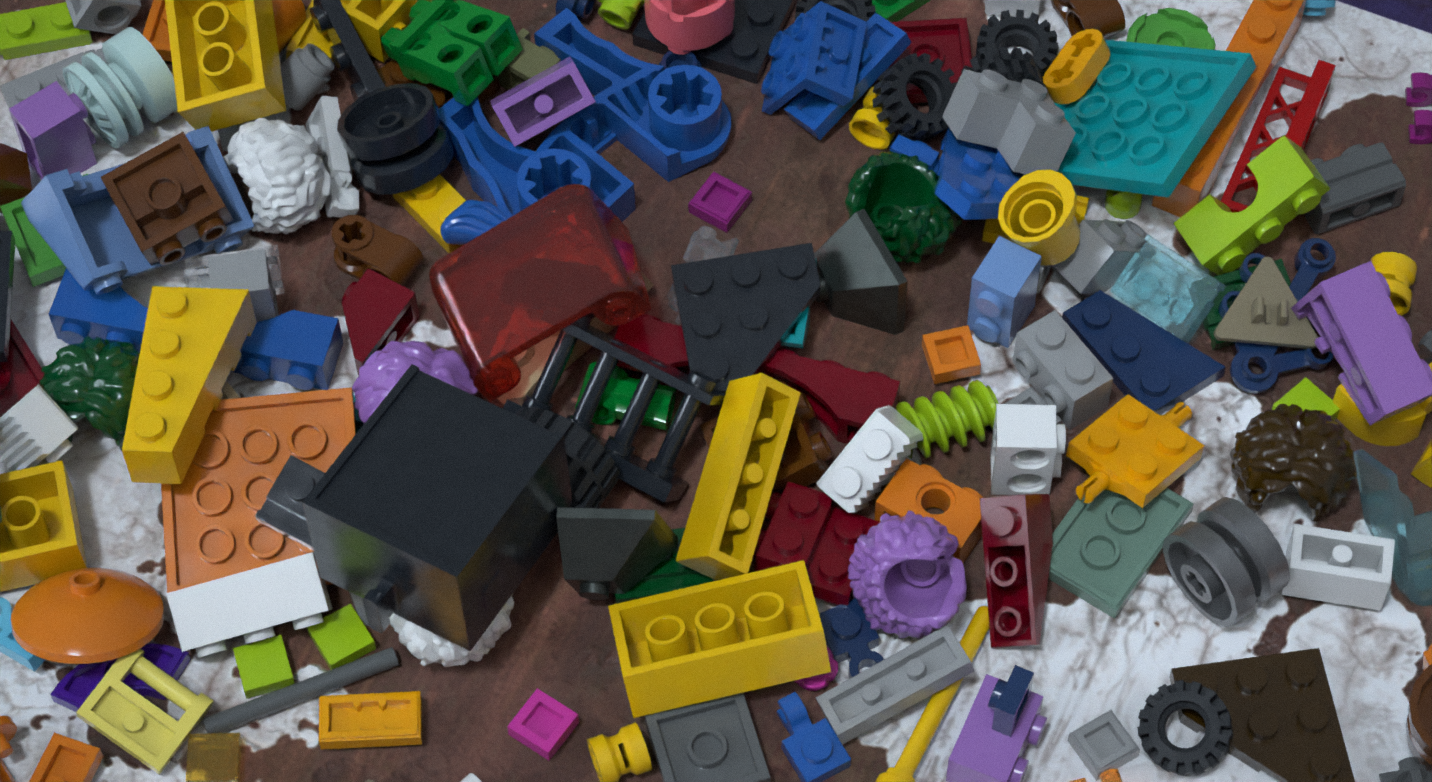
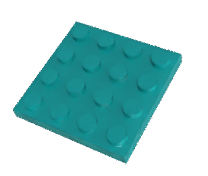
(1150, 115)

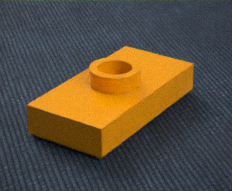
(370, 720)

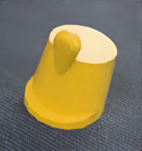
(1042, 215)

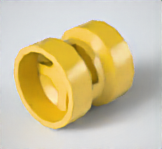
(866, 126)
(1400, 275)
(608, 757)

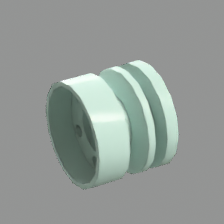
(126, 85)

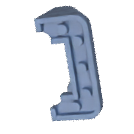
(91, 236)

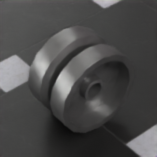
(1226, 561)

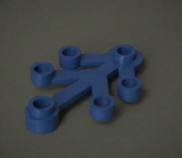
(1307, 271)

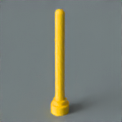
(936, 708)

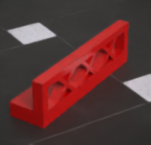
(1299, 125)

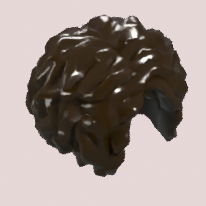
(1295, 450)

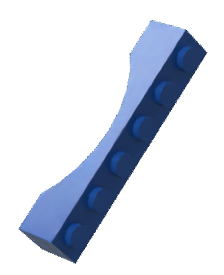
(286, 348)

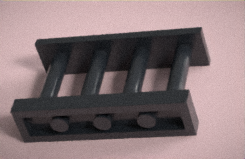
(658, 474)

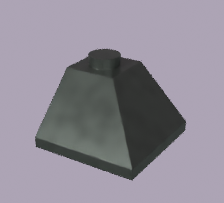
(861, 277)
(611, 548)

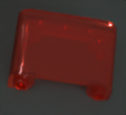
(534, 280)

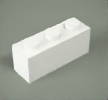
(249, 604)

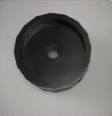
(395, 138)

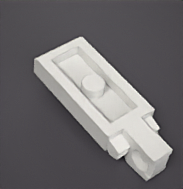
(323, 127)

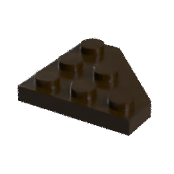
(1278, 714)

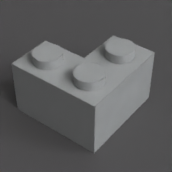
(1009, 117)

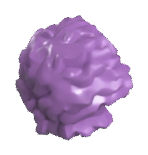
(387, 366)
(907, 575)

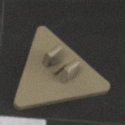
(1265, 314)

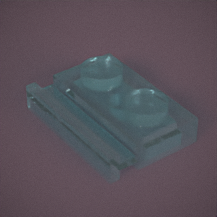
(1167, 288)

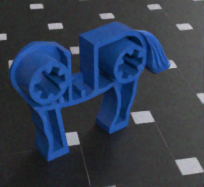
(660, 114)

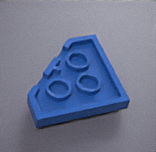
(972, 178)

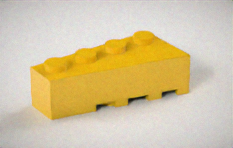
(183, 362)

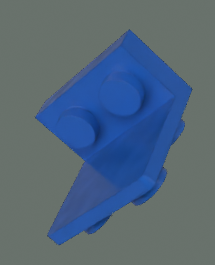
(816, 55)

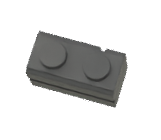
(1361, 185)

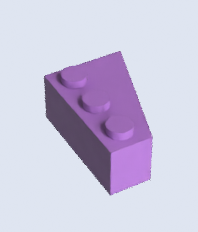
(1368, 342)

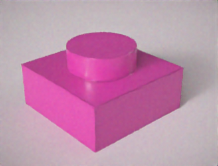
(543, 724)

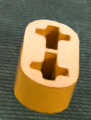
(1076, 66)

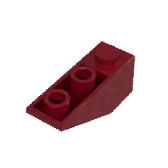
(1016, 566)

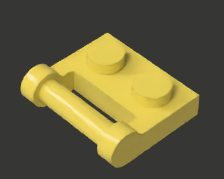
(135, 721)

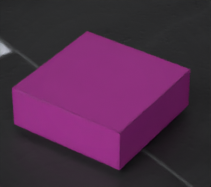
(720, 202)

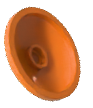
(87, 616)

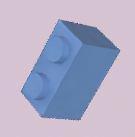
(1003, 292)

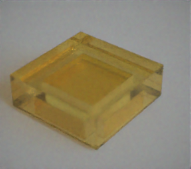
(214, 757)

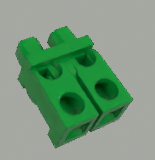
(453, 46)

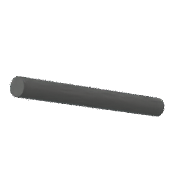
(301, 691)

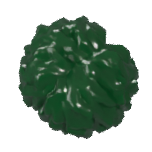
(903, 205)
(94, 382)

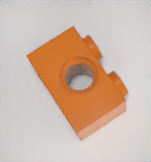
(922, 487)

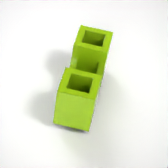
(1285, 188)

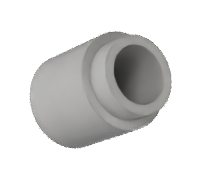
(305, 75)

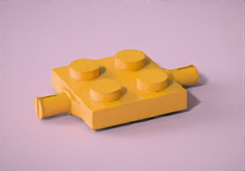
(1134, 451)

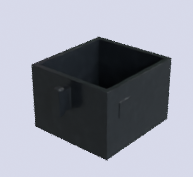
(438, 508)

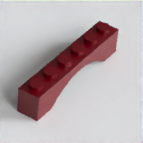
(838, 394)

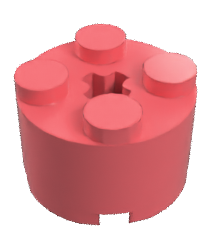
(689, 23)

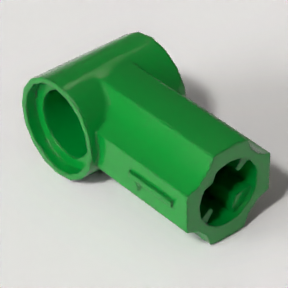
(618, 396)

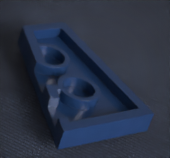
(1140, 354)

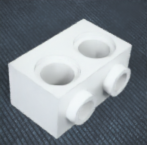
(1025, 449)

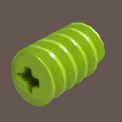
(951, 416)

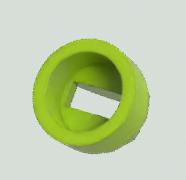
(1122, 205)

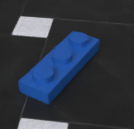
(880, 48)

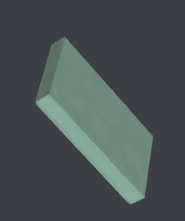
(1112, 544)

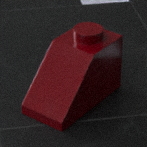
(377, 313)

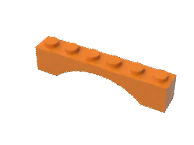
(1266, 35)

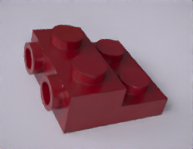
(814, 531)

